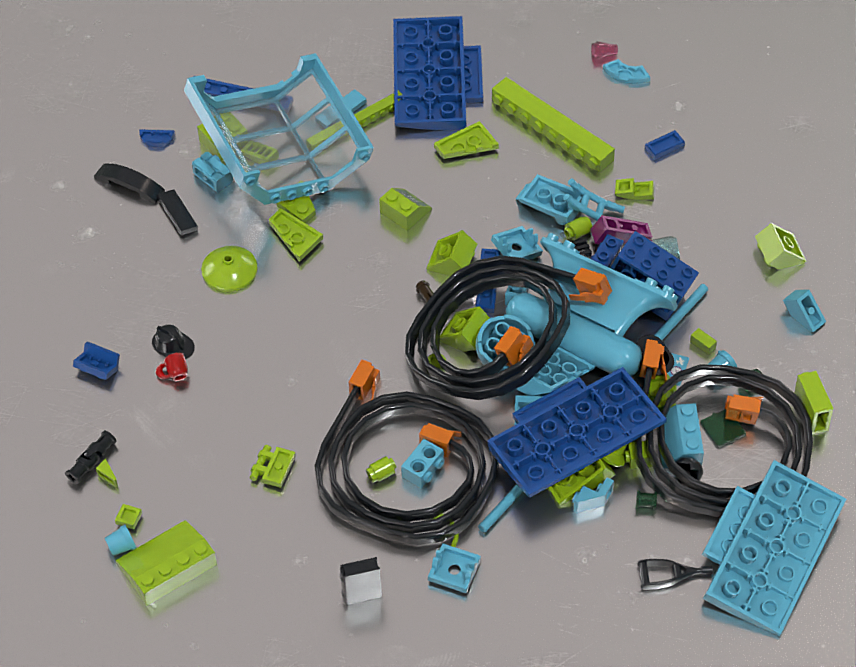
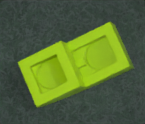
(634, 190)

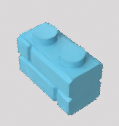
(212, 171)

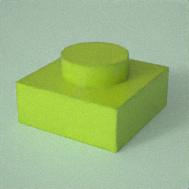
(128, 516)

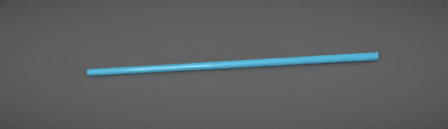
(516, 491)

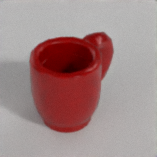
(176, 367)

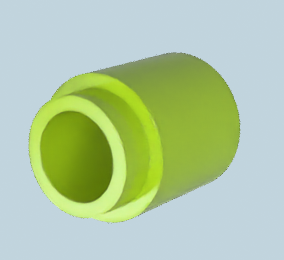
(577, 228)
(381, 469)

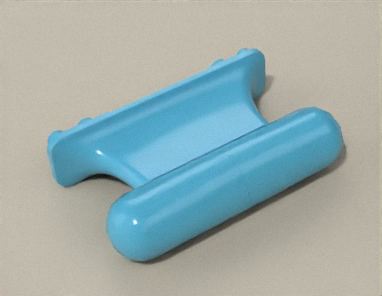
(594, 328)

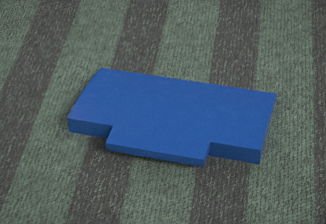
(434, 73)
(573, 429)

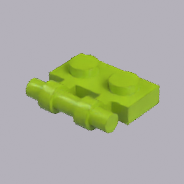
(277, 468)

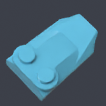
(547, 197)

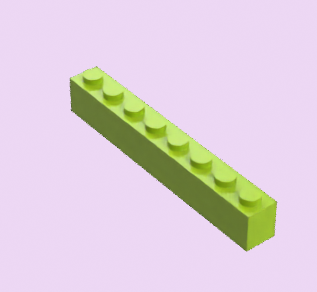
(553, 124)

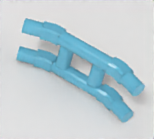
(586, 195)

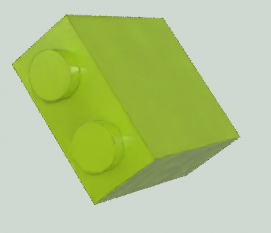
(815, 400)

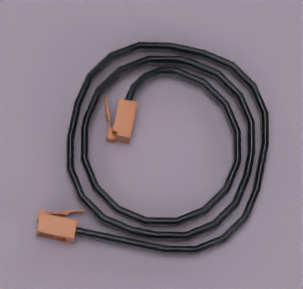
(513, 347)
(700, 496)
(391, 522)

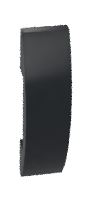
(130, 179)

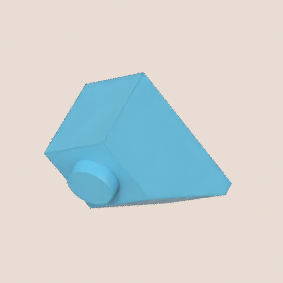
(804, 309)

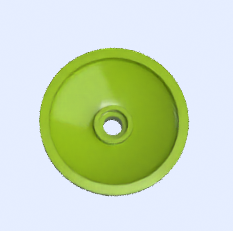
(229, 268)

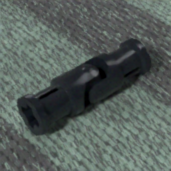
(90, 457)

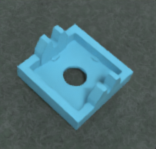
(519, 237)
(451, 556)

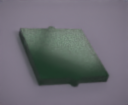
(722, 430)

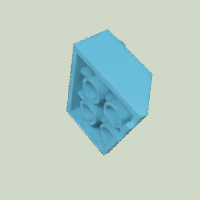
(558, 371)

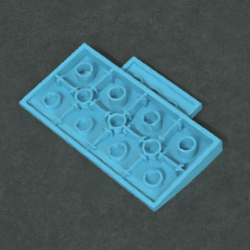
(769, 546)

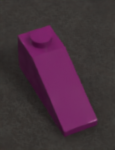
(618, 228)

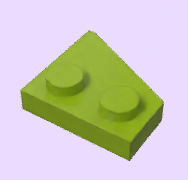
(299, 207)

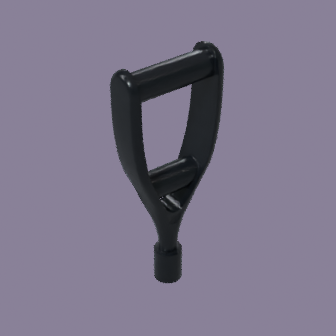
(677, 567)

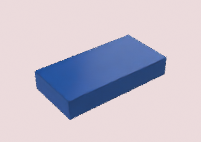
(664, 144)

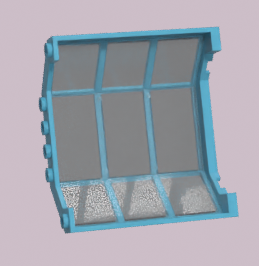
(284, 135)

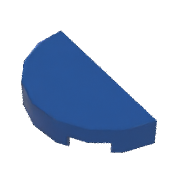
(156, 138)

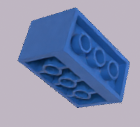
(645, 259)

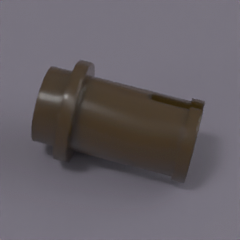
(423, 288)

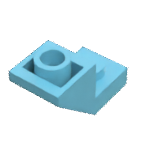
(590, 499)

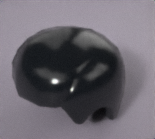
(691, 466)

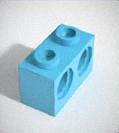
(419, 462)

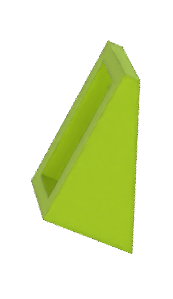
(106, 473)

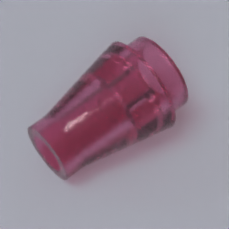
(603, 49)

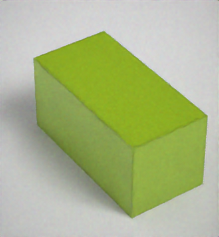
(703, 341)

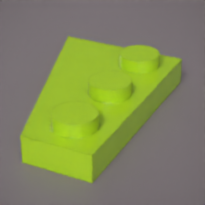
(466, 141)
(295, 233)

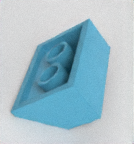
(683, 433)

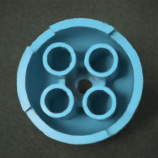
(493, 331)

